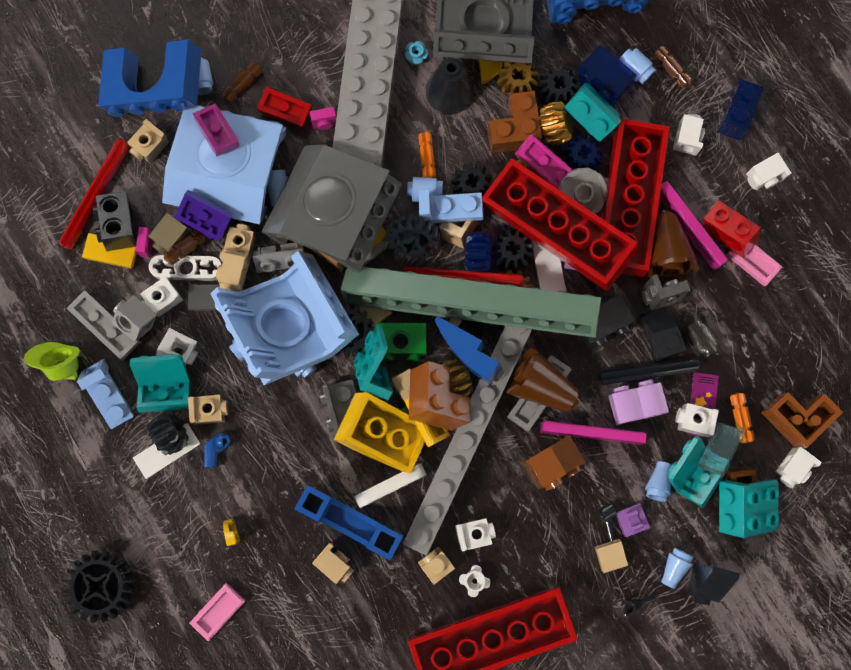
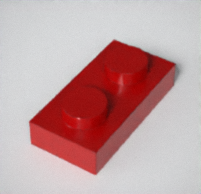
(284, 108)

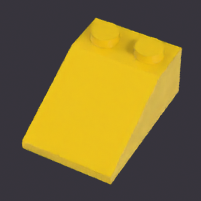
(380, 432)

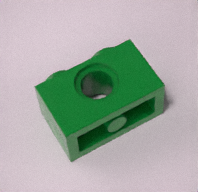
(415, 335)

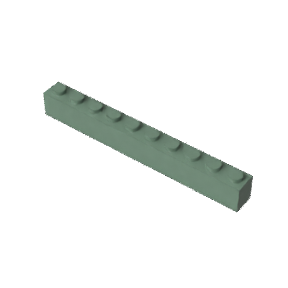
(472, 300)

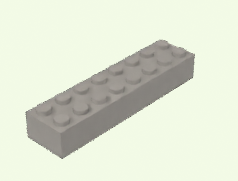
(368, 79)

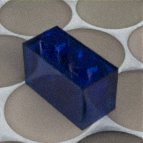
(606, 74)
(740, 109)

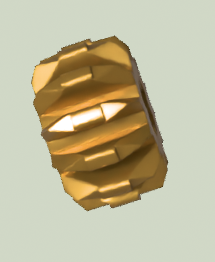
(517, 70)
(556, 123)
(459, 378)

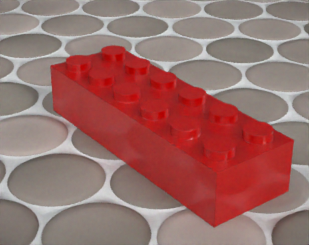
(636, 186)
(560, 224)
(497, 635)

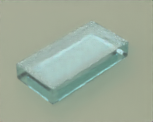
(721, 449)

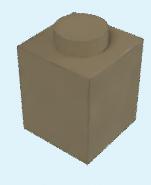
(168, 233)

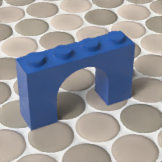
(173, 91)
(349, 522)

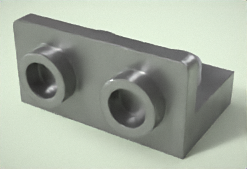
(660, 297)
(337, 399)

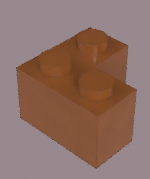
(512, 132)
(431, 400)
(798, 423)
(553, 463)

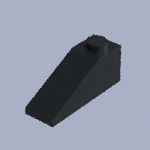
(710, 583)

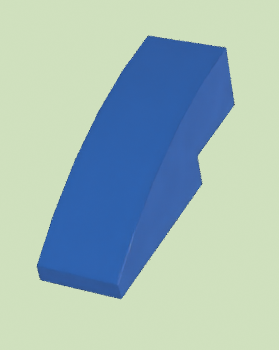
(469, 351)

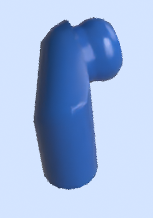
(213, 448)

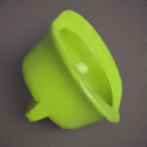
(54, 360)

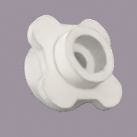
(475, 573)

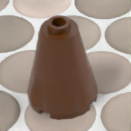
(671, 251)
(542, 383)

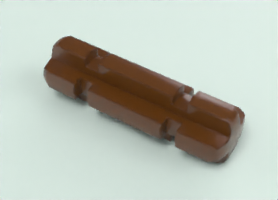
(673, 66)
(242, 81)
(184, 247)

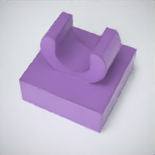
(632, 520)

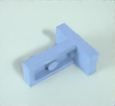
(450, 207)
(105, 394)

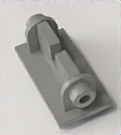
(268, 260)

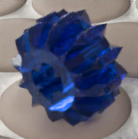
(583, 146)
(478, 252)

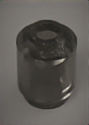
(701, 338)

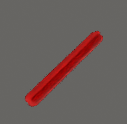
(97, 188)
(495, 278)

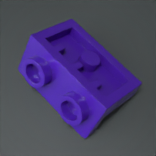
(203, 215)

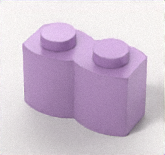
(638, 403)

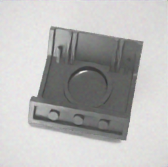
(484, 30)
(333, 205)

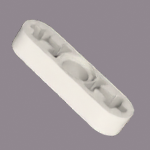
(204, 262)
(389, 486)

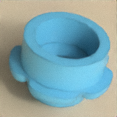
(413, 58)

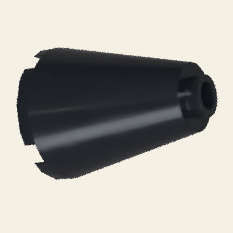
(449, 87)

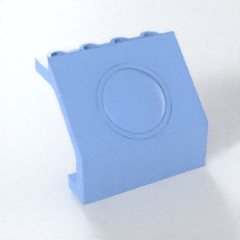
(232, 180)
(286, 320)

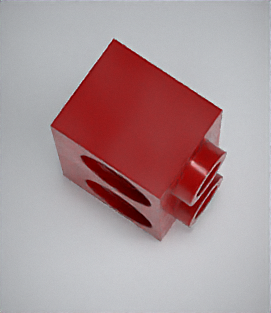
(731, 229)

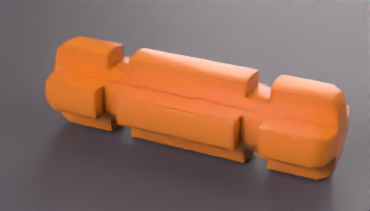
(427, 155)
(742, 417)

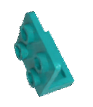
(593, 112)
(370, 374)
(161, 382)
(689, 479)
(748, 508)

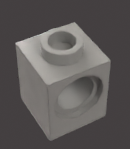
(133, 318)

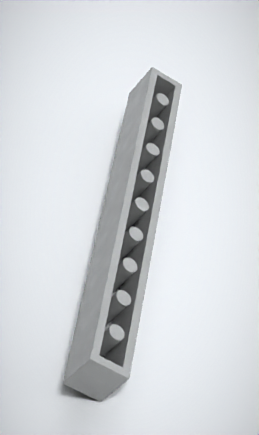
(465, 443)

